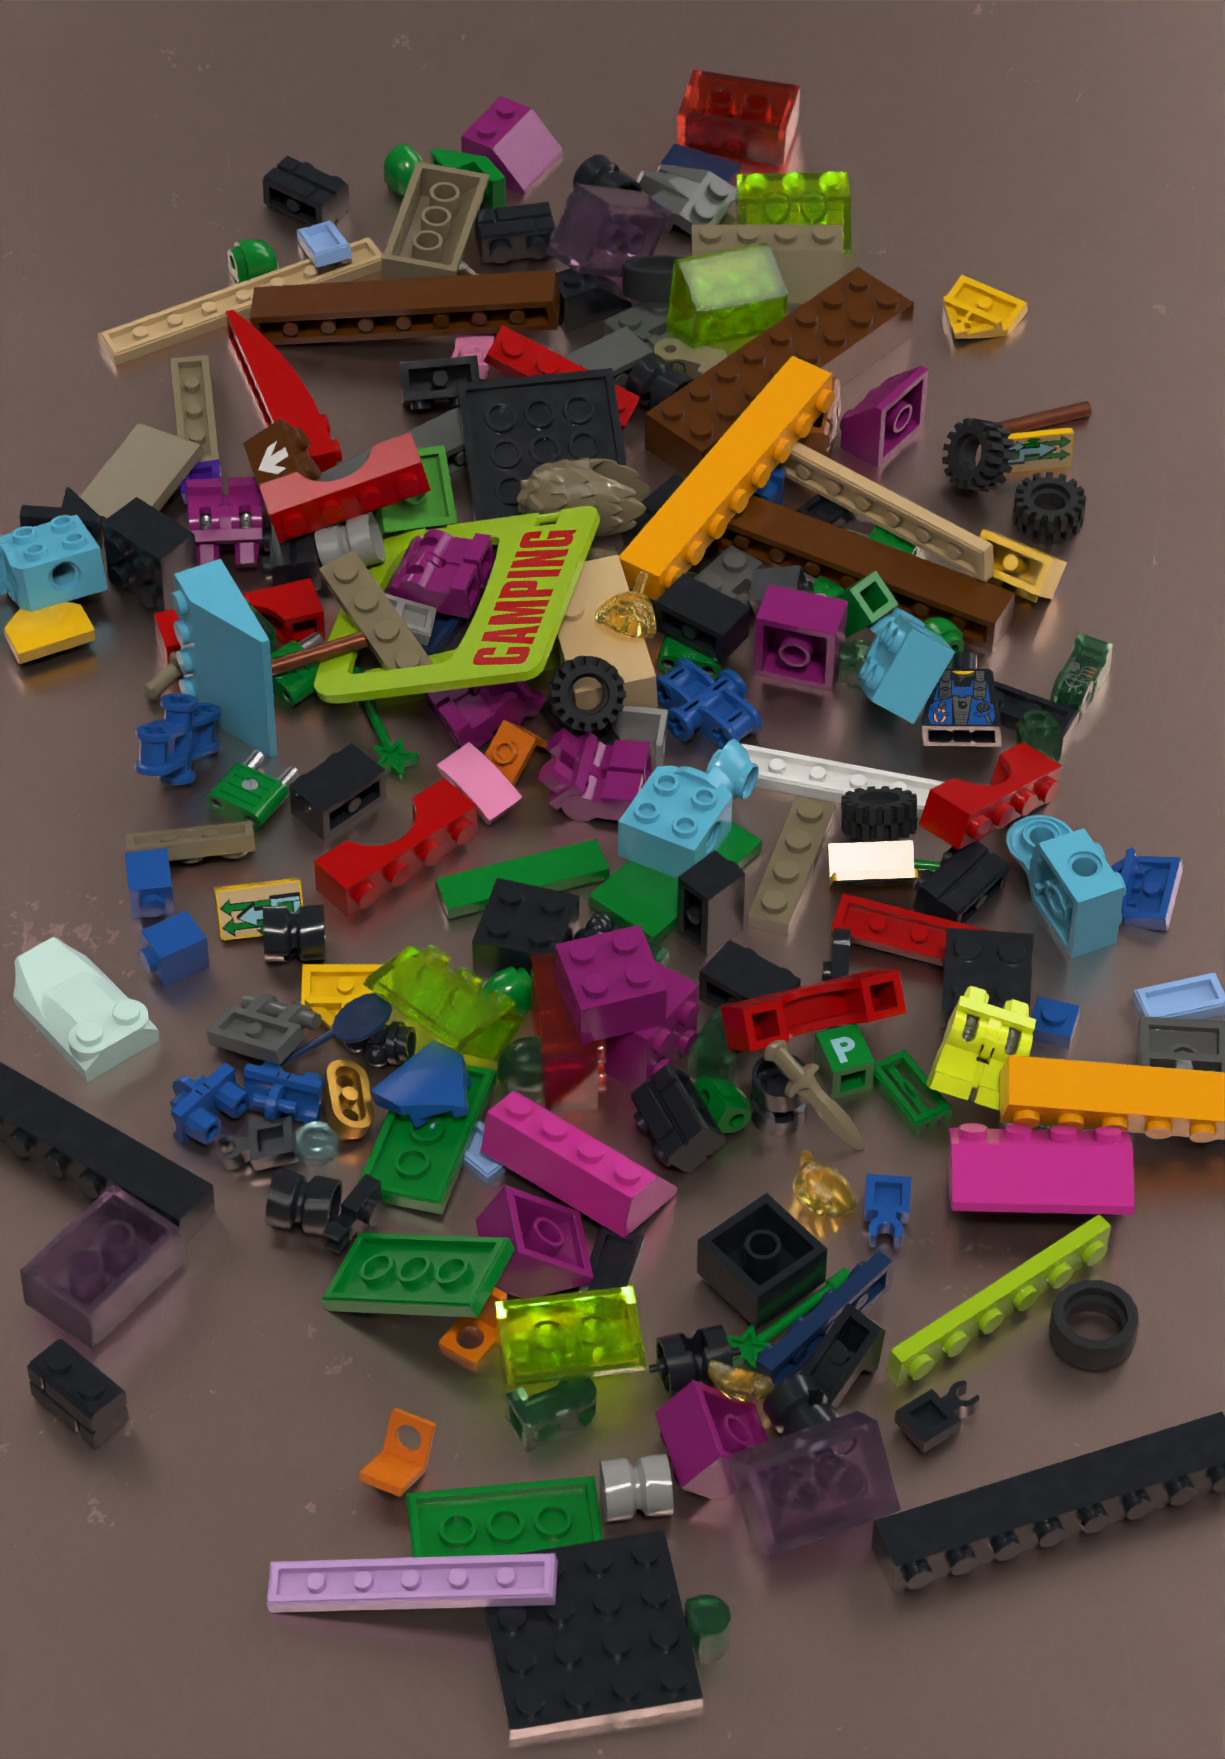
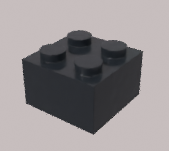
(146, 552)
(521, 924)
(986, 961)
(761, 1260)

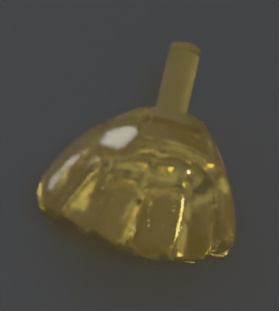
(629, 612)
(823, 1188)
(739, 1383)

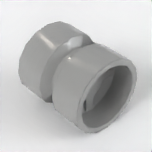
(358, 534)
(638, 1487)

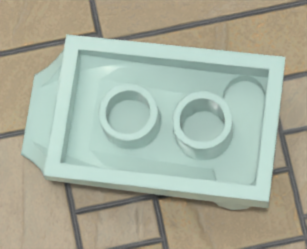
(80, 1009)

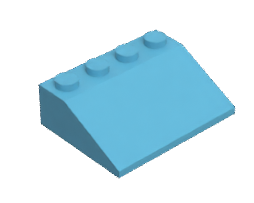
(225, 654)

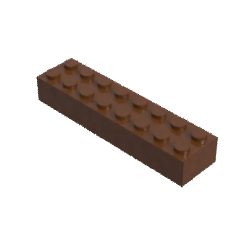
(836, 330)

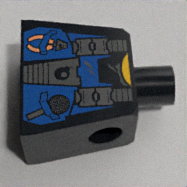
(963, 707)

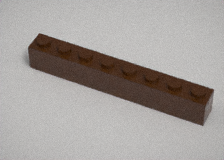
(406, 307)
(920, 587)

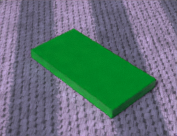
(649, 897)
(422, 1162)
(418, 1274)
(504, 1518)

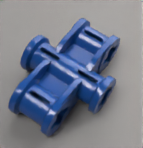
(706, 704)
(174, 741)

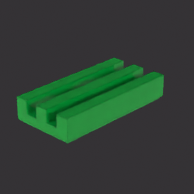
(914, 1122)

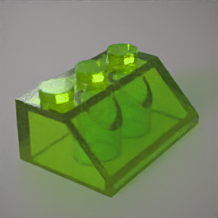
(795, 200)
(726, 295)
(447, 1001)
(569, 1336)

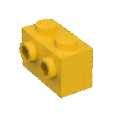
(1023, 567)

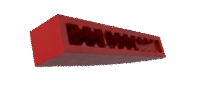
(280, 390)

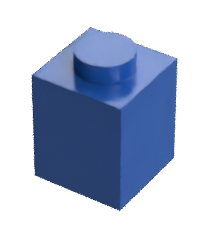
(149, 883)
(173, 948)

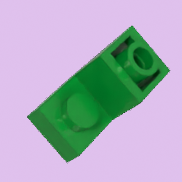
(495, 192)

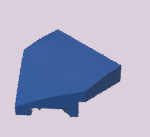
(1150, 889)
(426, 1085)

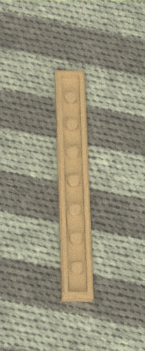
(209, 311)
(890, 511)

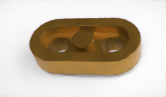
(347, 1099)

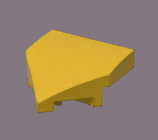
(981, 311)
(48, 631)
(332, 986)

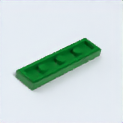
(551, 869)

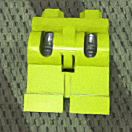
(984, 1033)

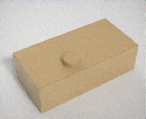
(584, 636)

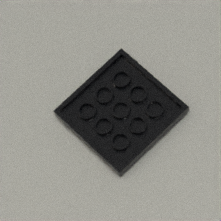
(531, 421)
(605, 1648)

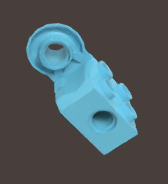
(50, 563)
(903, 664)
(685, 811)
(1069, 882)

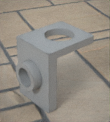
(644, 725)

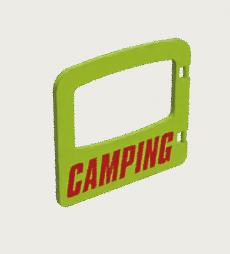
(514, 619)

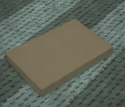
(144, 466)

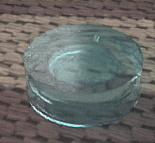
(317, 1144)

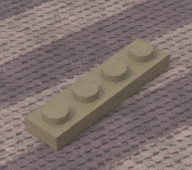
(194, 403)
(372, 613)
(791, 865)

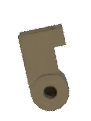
(688, 359)

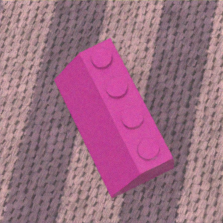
(572, 1164)
(1040, 1170)

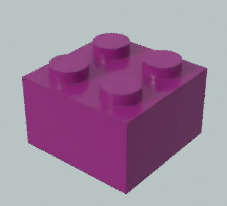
(799, 637)
(610, 984)
(642, 1053)

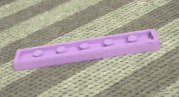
(412, 1583)

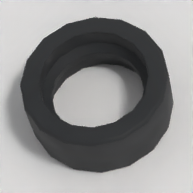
(648, 277)
(1093, 1296)

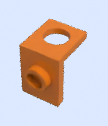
(512, 749)
(483, 1324)
(397, 1466)

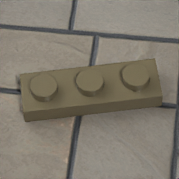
(196, 843)

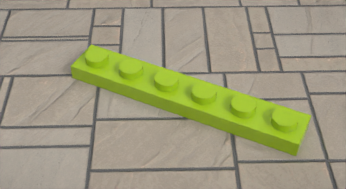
(990, 1306)

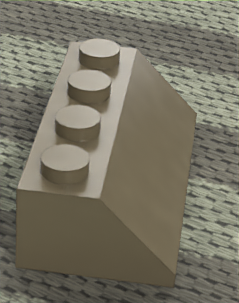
(433, 222)
(805, 254)

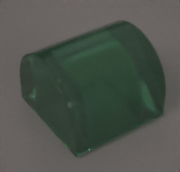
(708, 1626)

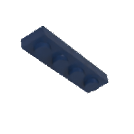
(861, 1289)

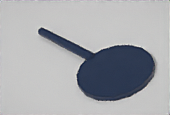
(352, 1024)

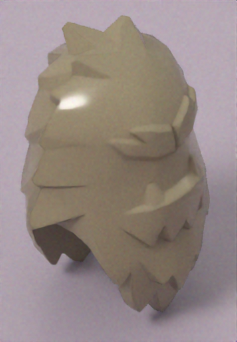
(586, 483)

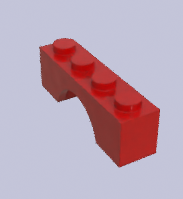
(306, 505)
(288, 607)
(970, 811)
(359, 874)
(812, 1007)

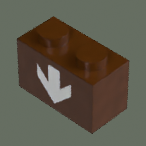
(280, 452)

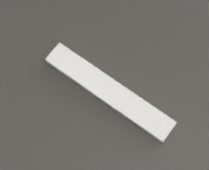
(828, 778)

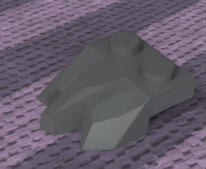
(690, 194)
(1181, 1043)

